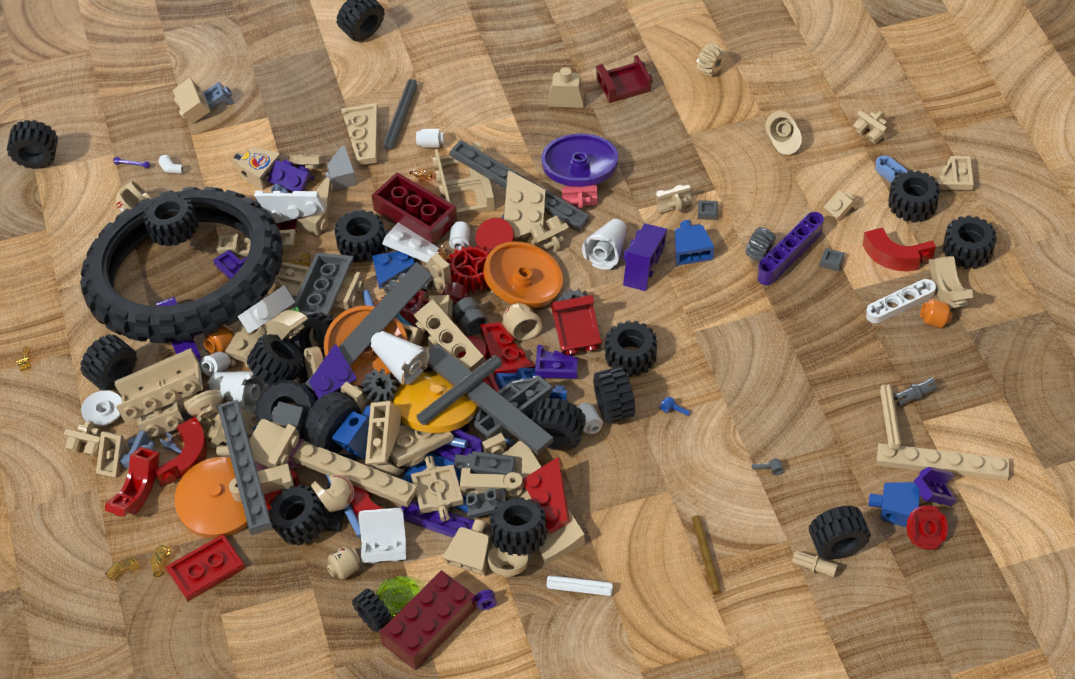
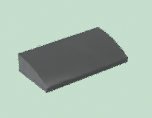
(322, 283)

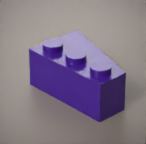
(642, 255)

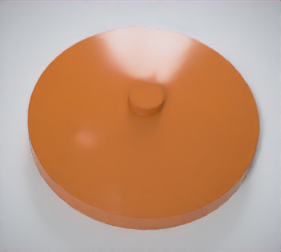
(523, 274)
(344, 325)
(206, 501)

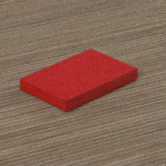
(205, 567)

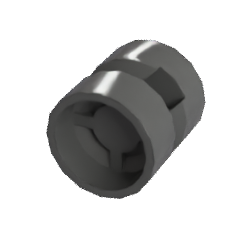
(469, 315)

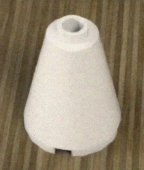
(605, 245)
(400, 356)
(240, 386)

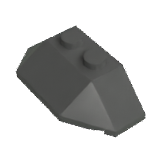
(522, 395)

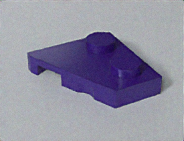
(555, 364)
(331, 374)

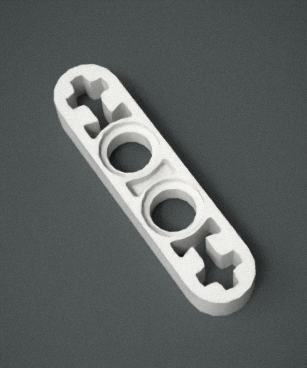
(900, 300)

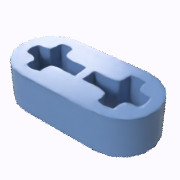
(889, 171)

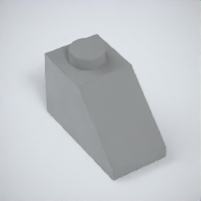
(340, 170)

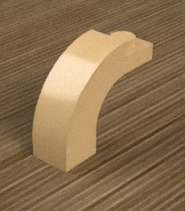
(947, 283)

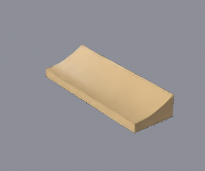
(564, 539)

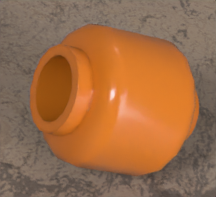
(936, 313)
(219, 340)

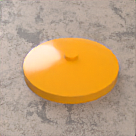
(424, 391)

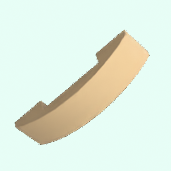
(241, 247)

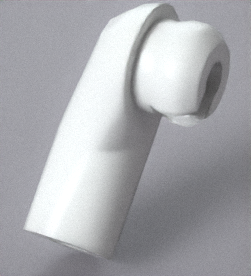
(168, 166)

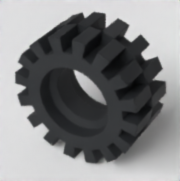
(371, 610)

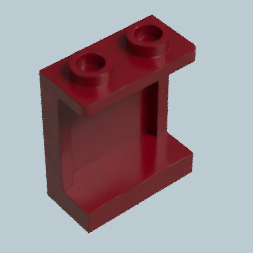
(624, 81)

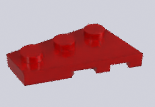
(502, 344)
(548, 490)

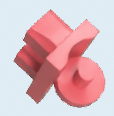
(580, 195)

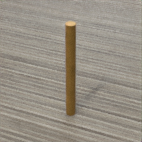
(706, 555)

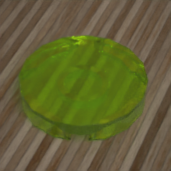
(397, 593)

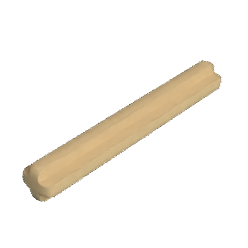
(890, 417)

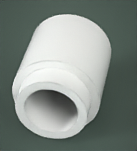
(429, 138)
(459, 235)
(215, 363)
(593, 420)

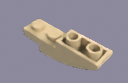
(286, 324)

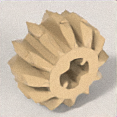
(711, 59)

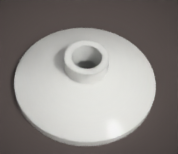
(97, 403)

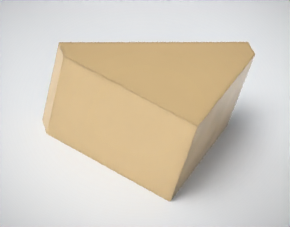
(109, 454)

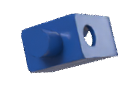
(692, 244)
(354, 433)
(896, 502)

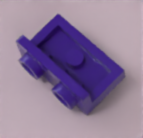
(289, 176)
(449, 451)
(933, 486)

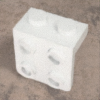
(382, 535)

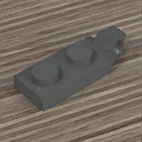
(485, 463)

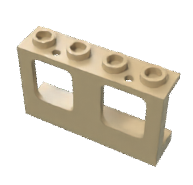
(476, 183)
(159, 385)

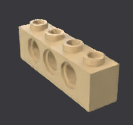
(433, 314)

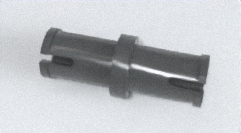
(915, 392)

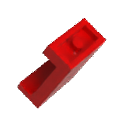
(576, 325)

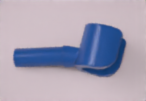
(669, 403)

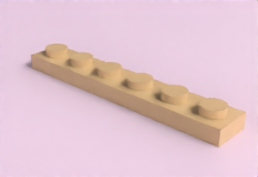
(957, 463)
(358, 474)

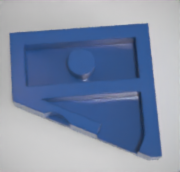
(390, 266)

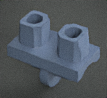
(135, 443)

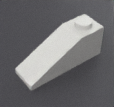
(266, 309)

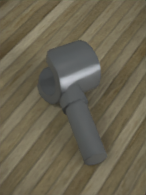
(774, 464)

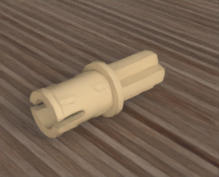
(815, 563)

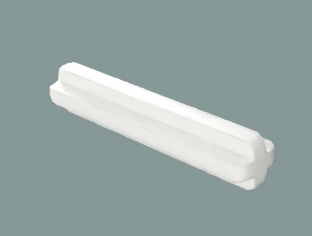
(579, 585)

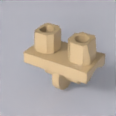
(874, 123)
(673, 199)
(556, 227)
(75, 439)

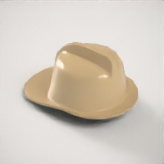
(783, 132)

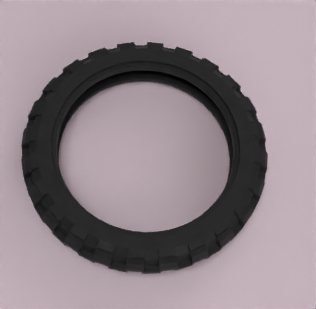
(194, 317)

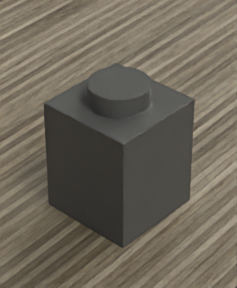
(289, 414)

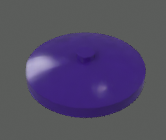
(579, 160)

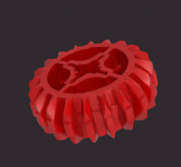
(468, 267)

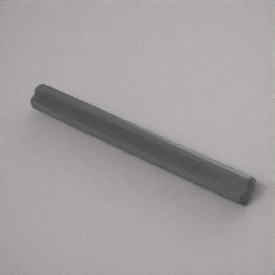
(400, 114)
(459, 390)

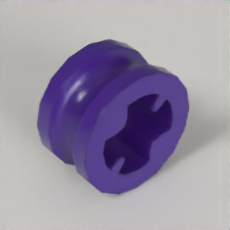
(485, 600)

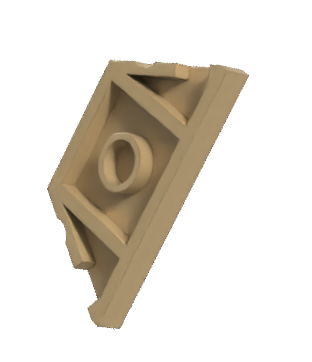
(523, 204)

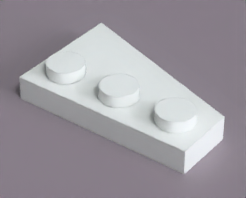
(290, 206)
(410, 243)

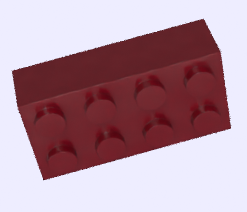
(414, 208)
(428, 620)

